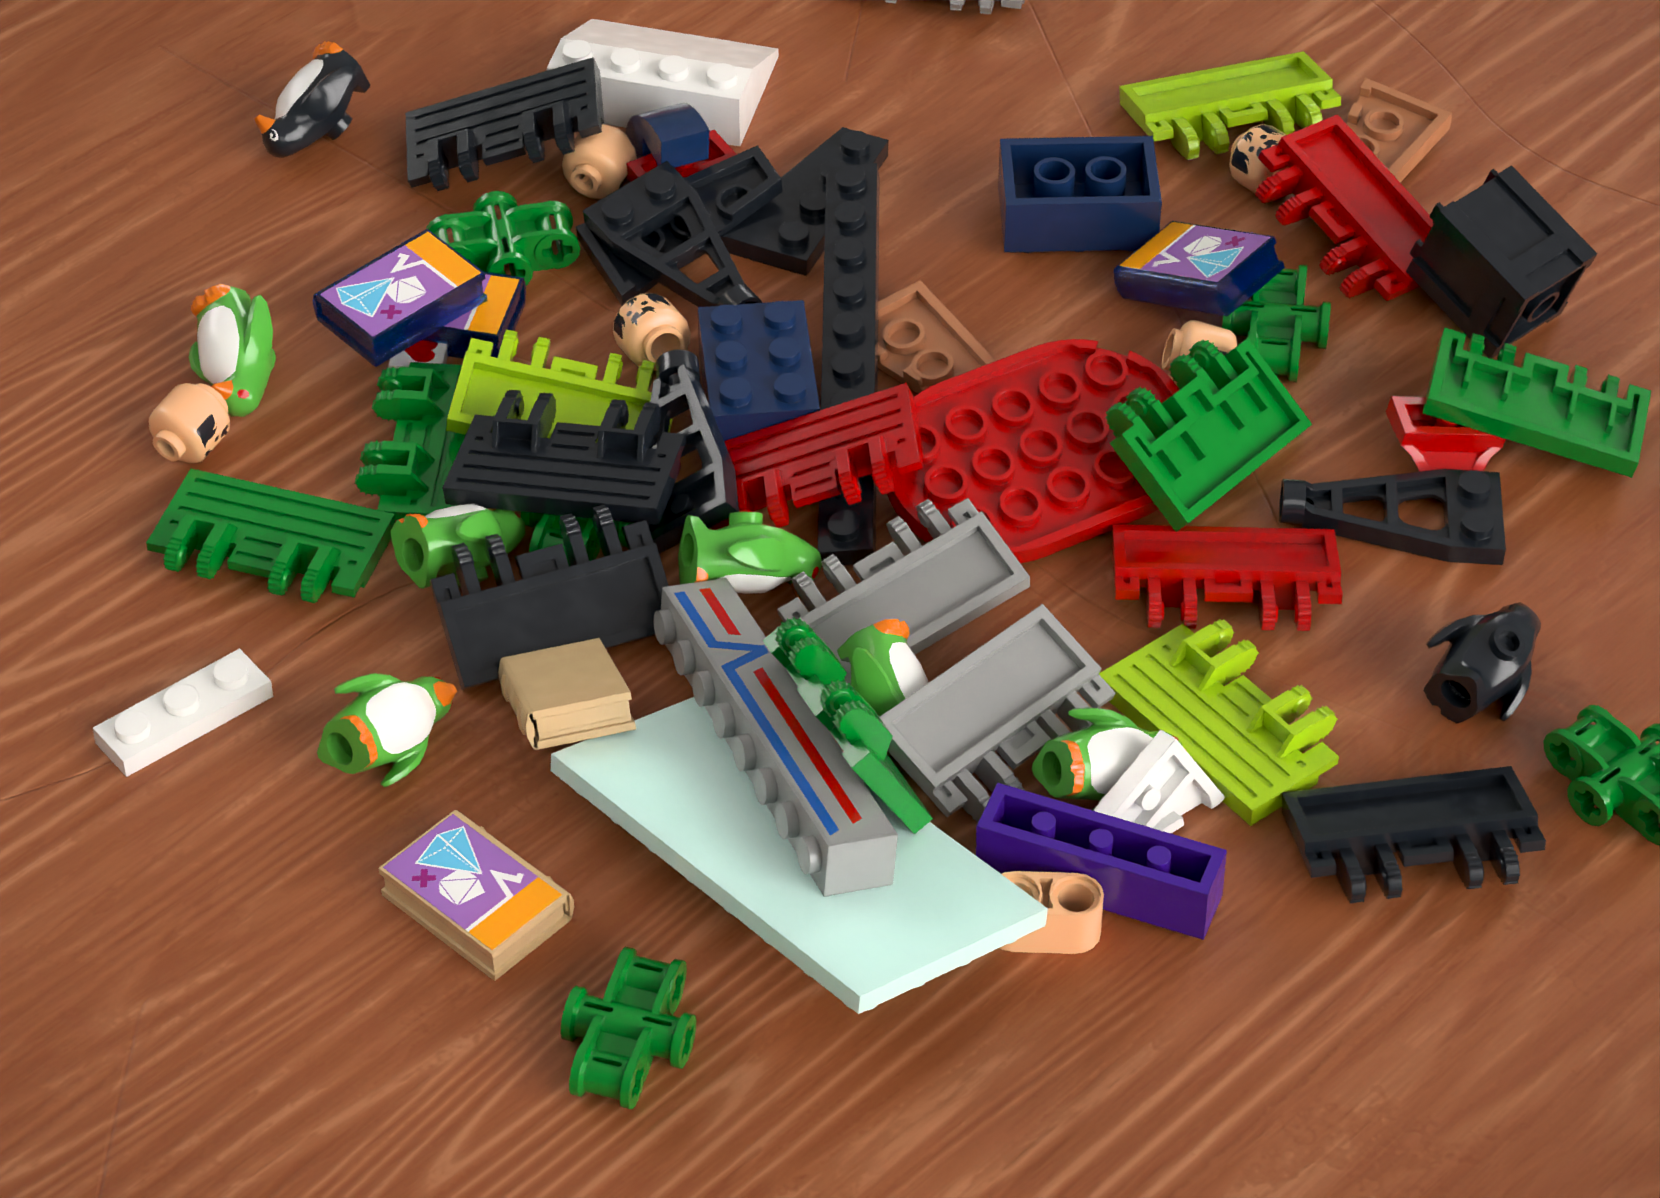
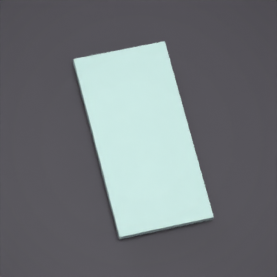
(695, 810)

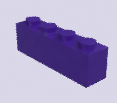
(1139, 867)

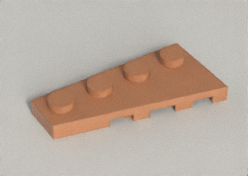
(1396, 126)
(924, 340)

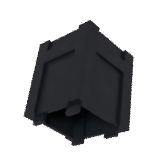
(1500, 260)

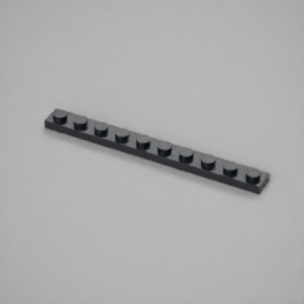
(850, 339)

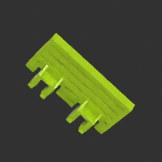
(1196, 103)
(572, 383)
(1229, 729)

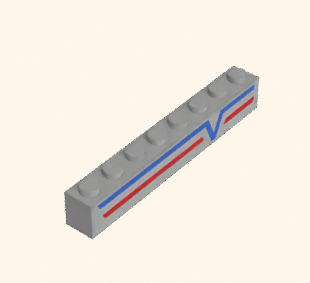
(777, 738)

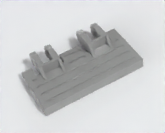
(926, 586)
(994, 702)

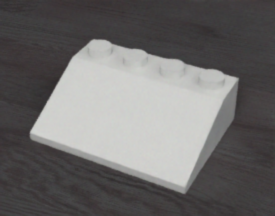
(663, 68)

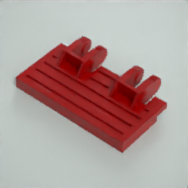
(1348, 197)
(827, 448)
(1228, 567)

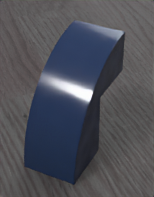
(670, 134)

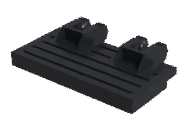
(503, 123)
(517, 468)
(552, 602)
(1421, 818)

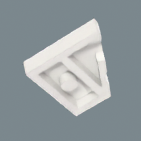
(1160, 787)

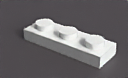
(182, 712)

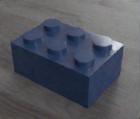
(1078, 193)
(756, 365)

